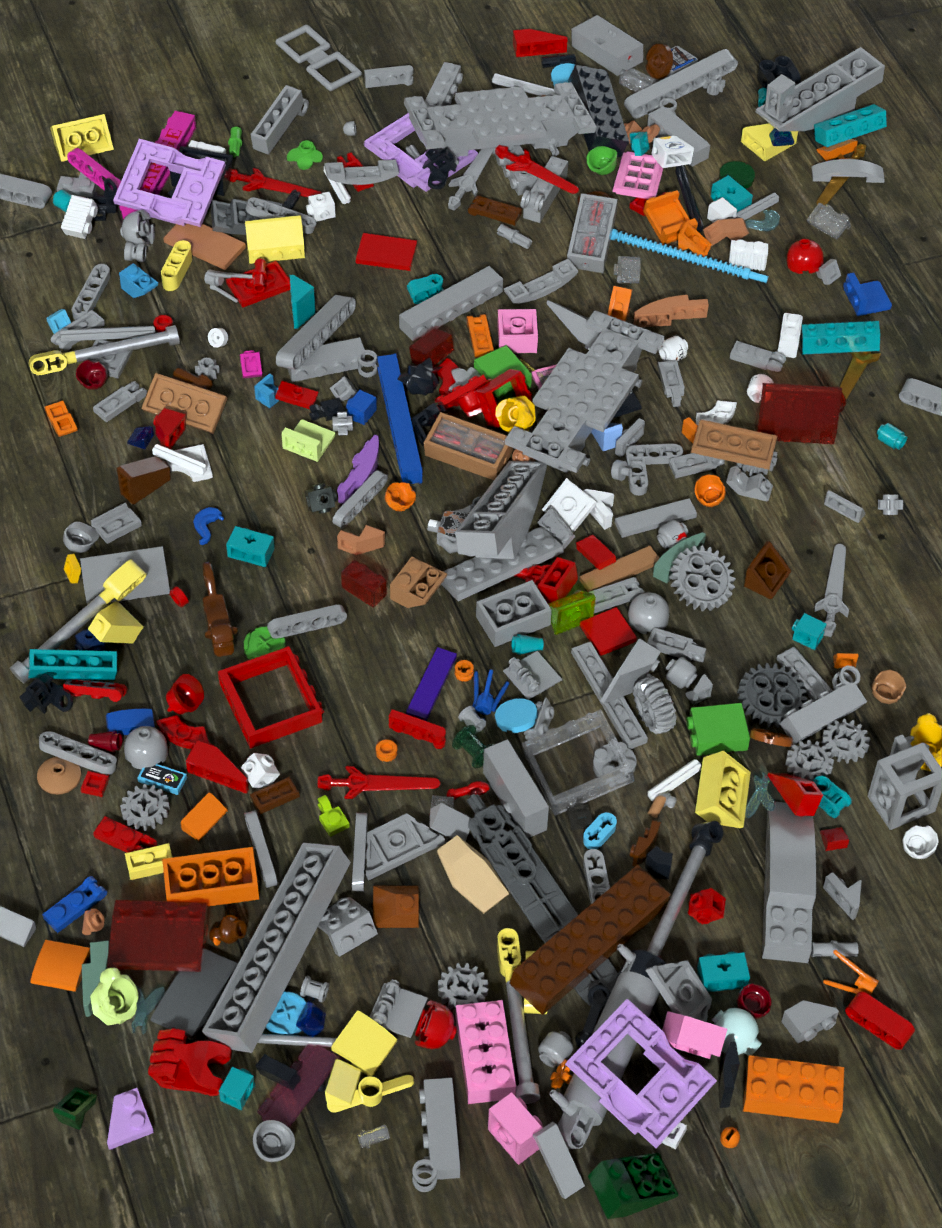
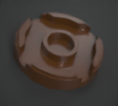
(659, 61)

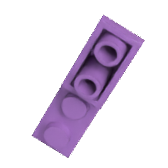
(364, 466)

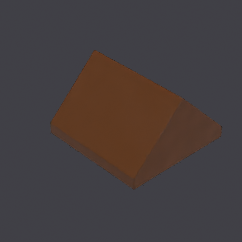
(767, 572)

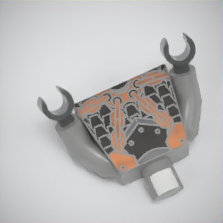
(448, 525)

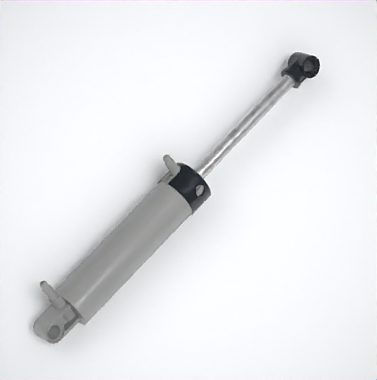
(580, 1102)

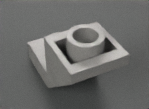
(753, 487)

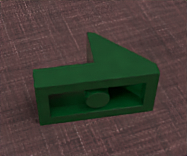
(73, 1107)

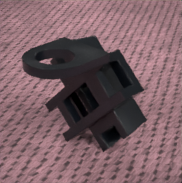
(441, 171)
(107, 199)
(426, 418)
(52, 694)

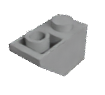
(807, 1019)

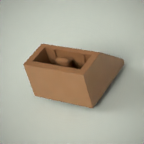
(416, 583)

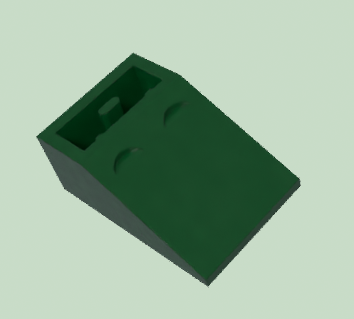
(631, 1184)

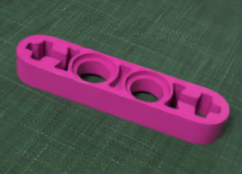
(81, 160)

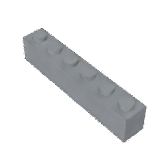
(451, 303)

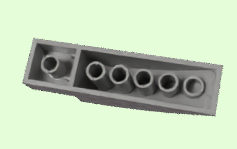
(829, 92)
(503, 513)
(788, 885)

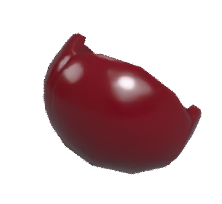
(91, 374)
(754, 1000)

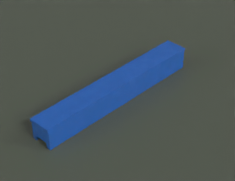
(399, 420)

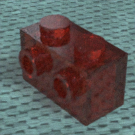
(433, 345)
(363, 583)

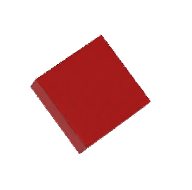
(95, 784)

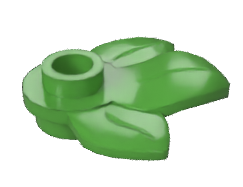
(305, 155)

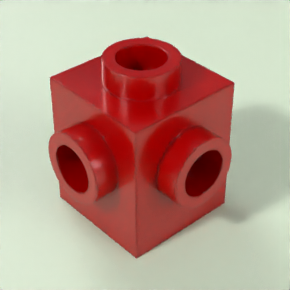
(706, 906)

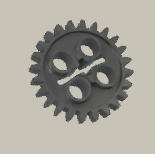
(754, 696)

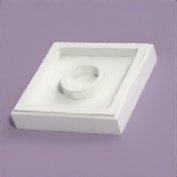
(571, 504)

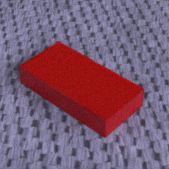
(596, 552)

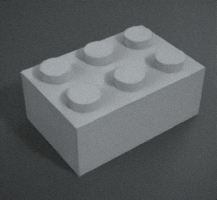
(513, 613)

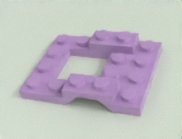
(409, 169)
(192, 193)
(667, 1095)

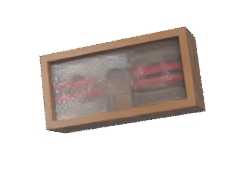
(467, 446)

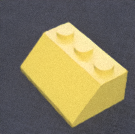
(86, 134)
(275, 239)
(723, 790)

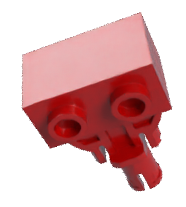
(552, 580)

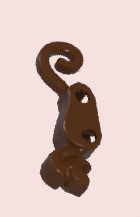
(216, 616)

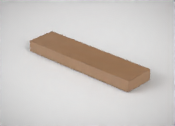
(620, 570)

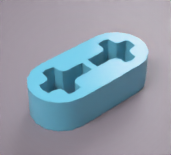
(596, 828)

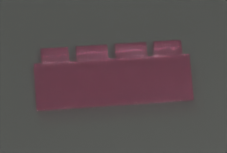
(313, 1072)

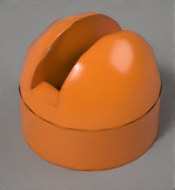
(733, 1141)

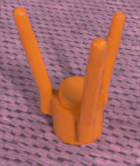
(864, 982)

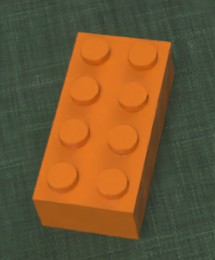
(212, 877)
(793, 1089)

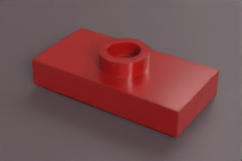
(296, 395)

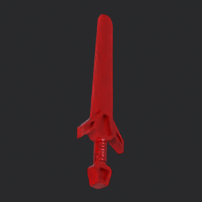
(524, 163)
(258, 181)
(359, 782)

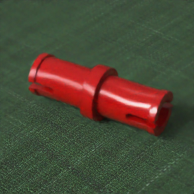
(259, 275)

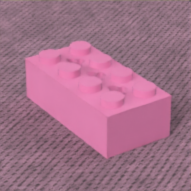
(485, 1050)

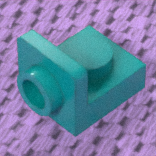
(639, 142)

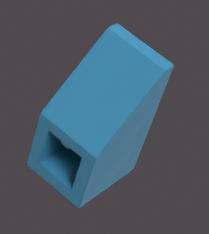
(136, 281)

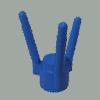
(484, 702)

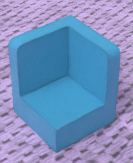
(266, 391)

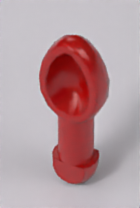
(476, 787)

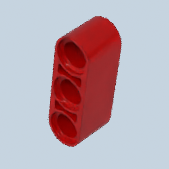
(880, 1020)

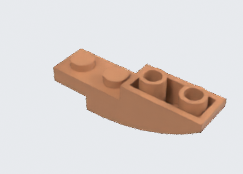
(671, 308)

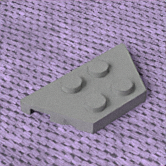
(397, 844)
(681, 989)

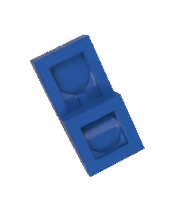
(127, 720)

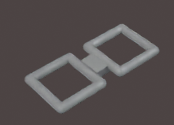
(318, 57)

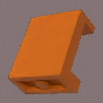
(667, 216)

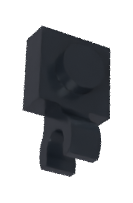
(326, 409)

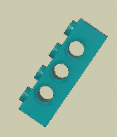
(850, 125)
(840, 337)
(73, 664)

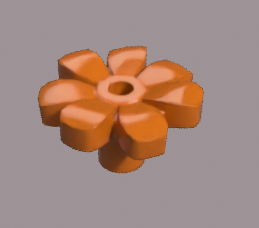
(561, 1076)

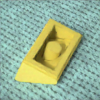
(147, 861)
(342, 1084)

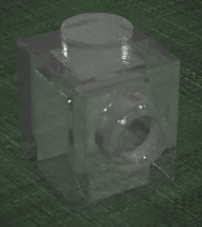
(627, 269)

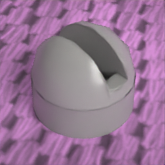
(350, 128)

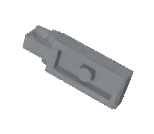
(671, 381)
(693, 464)
(676, 645)

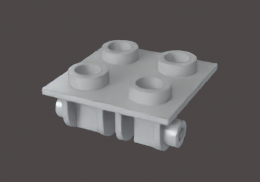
(531, 674)
(398, 1009)

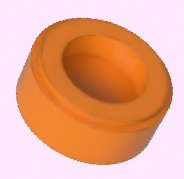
(386, 750)

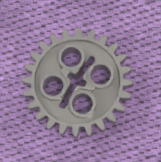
(702, 578)

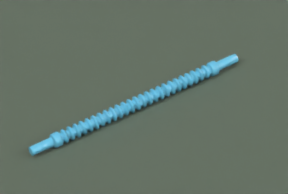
(746, 273)

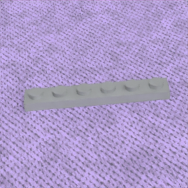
(617, 709)

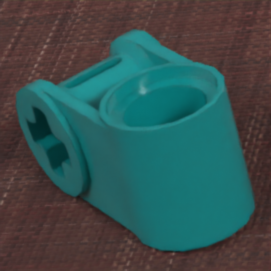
(424, 288)
(833, 796)

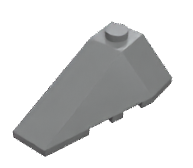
(575, 323)

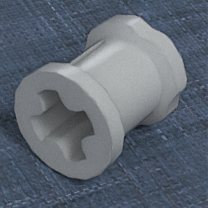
(470, 717)
(314, 989)

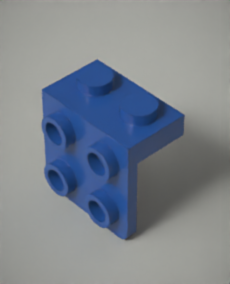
(866, 297)

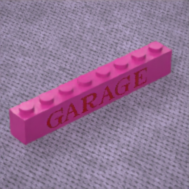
(176, 134)

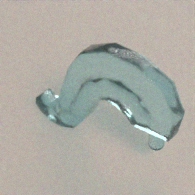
(770, 223)

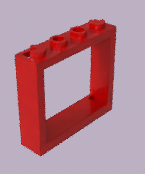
(261, 665)

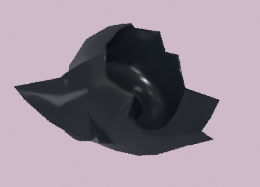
(420, 378)

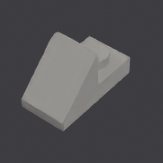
(845, 897)

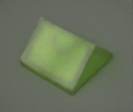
(571, 610)

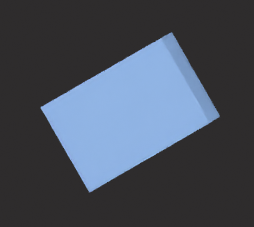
(608, 438)

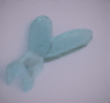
(760, 795)
(144, 1007)

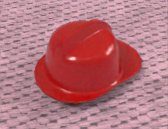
(469, 401)
(185, 695)

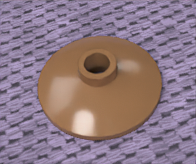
(58, 782)

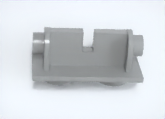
(541, 725)

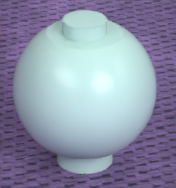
(740, 1029)

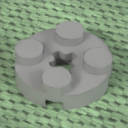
(604, 756)

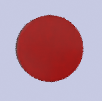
(162, 322)
(178, 596)

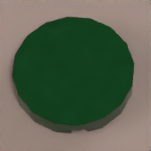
(740, 172)

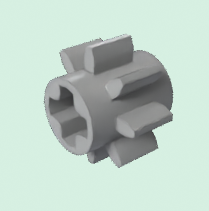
(715, 86)
(207, 367)
(342, 423)
(890, 504)

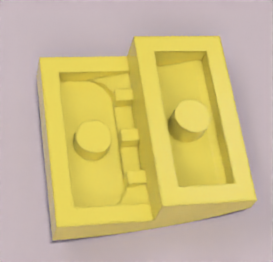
(364, 1043)

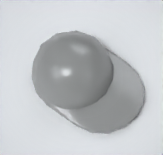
(79, 537)

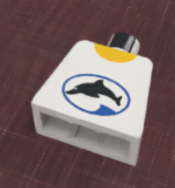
(671, 151)

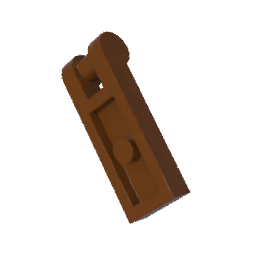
(495, 210)

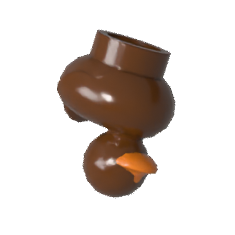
(229, 932)

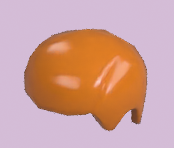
(709, 490)

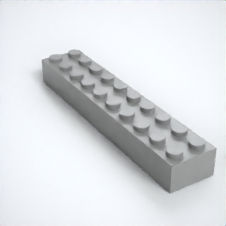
(276, 947)

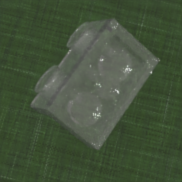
(635, 79)
(828, 220)

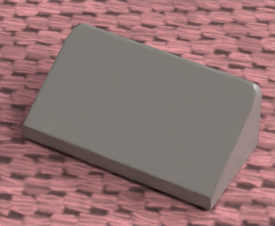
(844, 506)
(449, 821)
(15, 927)

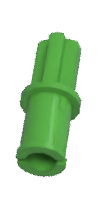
(235, 141)

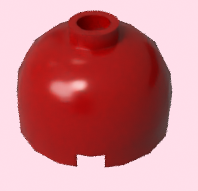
(804, 256)
(435, 1026)

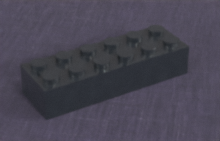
(600, 101)

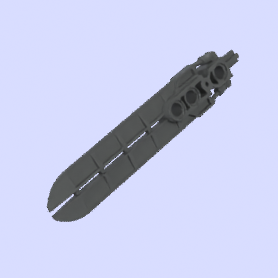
(515, 843)

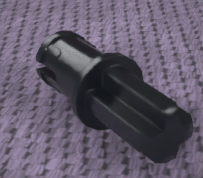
(554, 61)

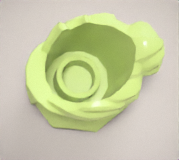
(114, 997)

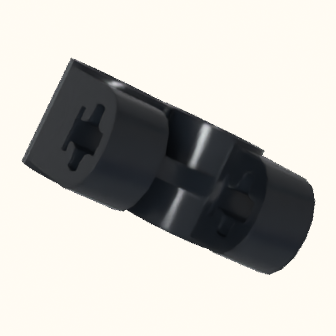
(770, 70)

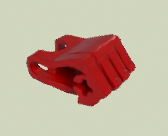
(185, 1065)

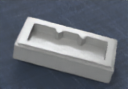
(629, 437)
(556, 527)

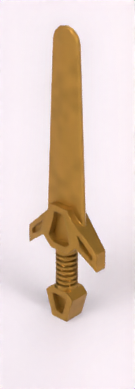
(837, 182)
(855, 370)

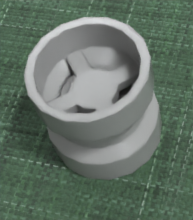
(135, 252)

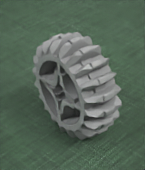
(654, 705)

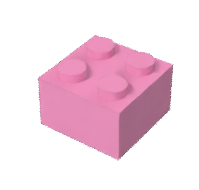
(518, 330)
(693, 1035)
(514, 1127)

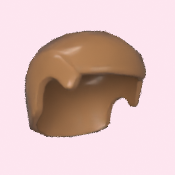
(888, 686)

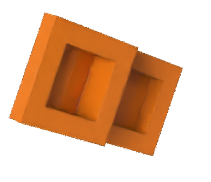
(60, 419)

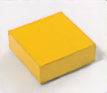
(72, 568)

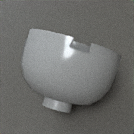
(137, 228)
(647, 612)
(145, 747)

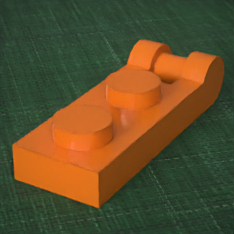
(479, 335)

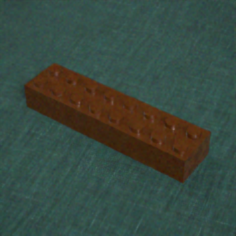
(589, 939)

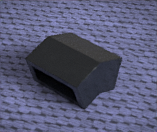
(659, 863)

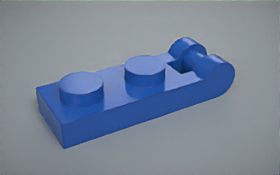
(74, 904)

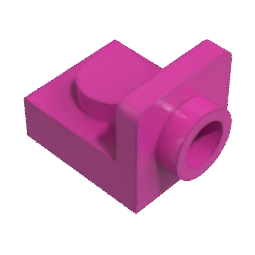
(250, 364)

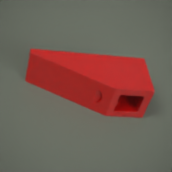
(799, 793)

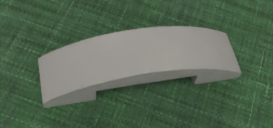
(847, 168)
(362, 175)
(544, 285)

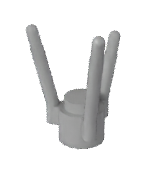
(216, 278)

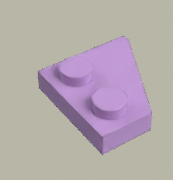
(128, 1119)

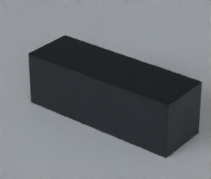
(278, 1072)

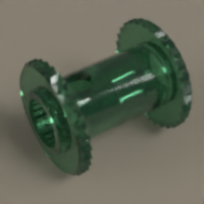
(471, 744)

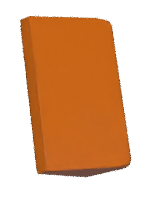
(834, 151)
(203, 817)

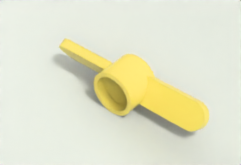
(384, 1089)

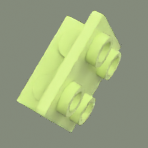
(307, 440)

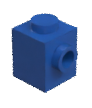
(361, 407)

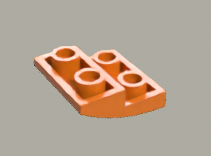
(60, 965)

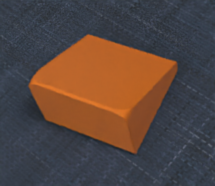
(844, 659)

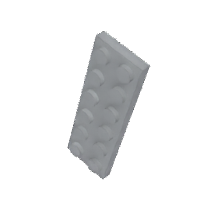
(482, 573)

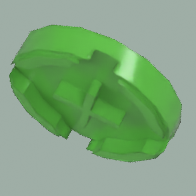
(261, 643)

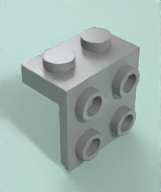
(347, 925)

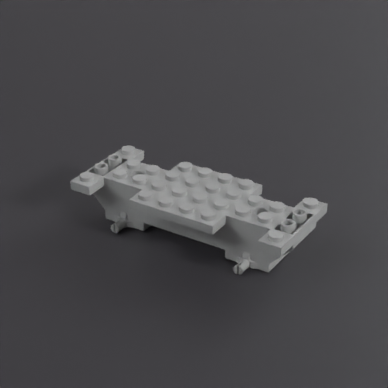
(501, 118)
(585, 393)

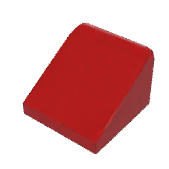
(834, 839)

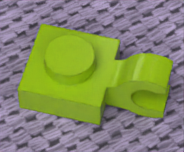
(331, 819)

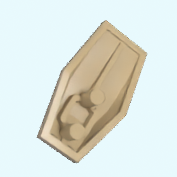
(471, 874)

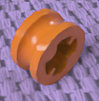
(464, 664)

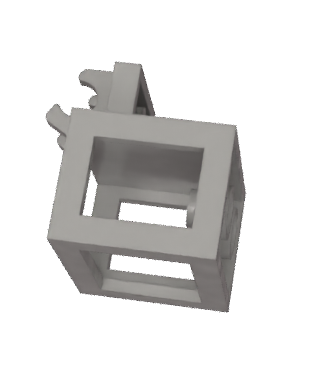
(896, 781)

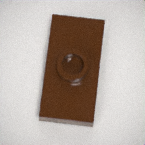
(274, 795)

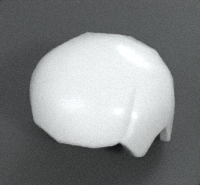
(920, 842)

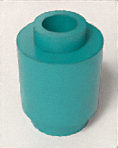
(61, 199)
(891, 436)

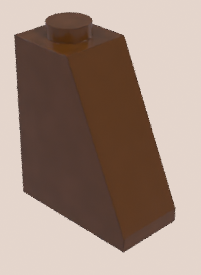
(142, 478)

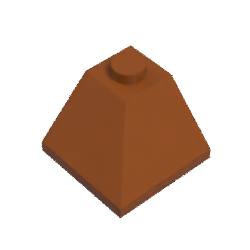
(396, 906)

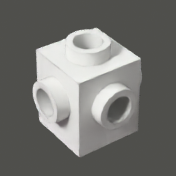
(321, 206)
(260, 770)

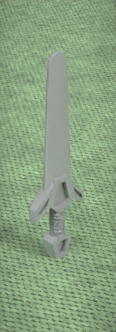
(467, 181)
(833, 601)

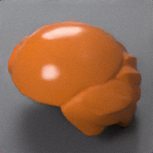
(400, 496)

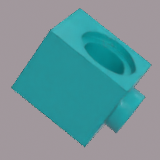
(808, 631)
(237, 1087)

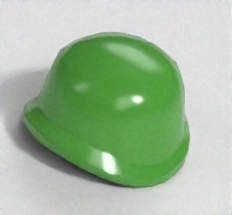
(602, 160)

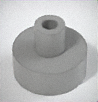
(620, 470)

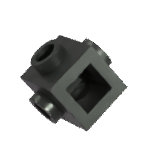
(313, 498)

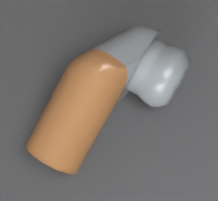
(660, 802)

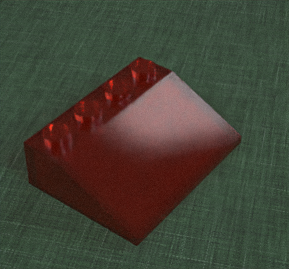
(799, 412)
(158, 935)

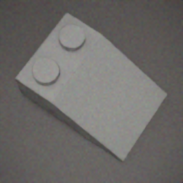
(635, 667)

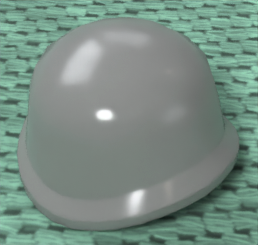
(273, 1141)

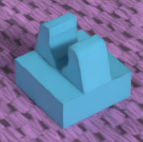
(58, 320)

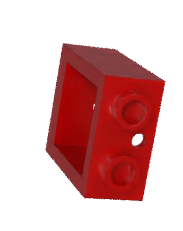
(486, 398)

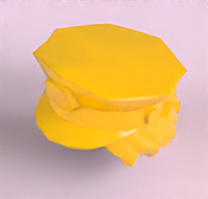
(515, 412)
(929, 732)

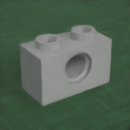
(779, 97)

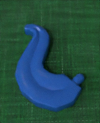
(202, 519)

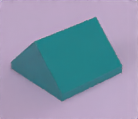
(302, 301)

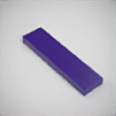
(431, 684)

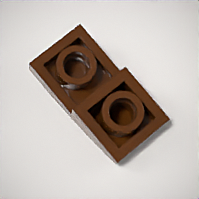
(645, 844)

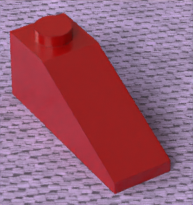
(535, 42)
(211, 764)

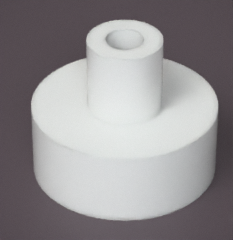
(217, 337)

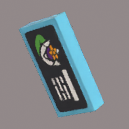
(163, 778)

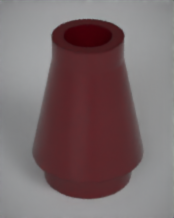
(108, 741)

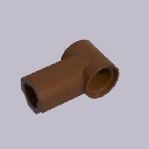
(200, 381)

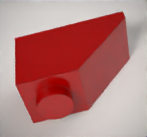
(169, 427)

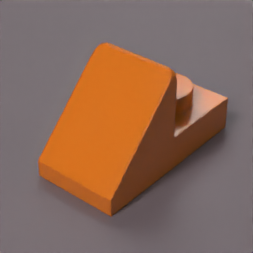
(692, 239)
(620, 303)

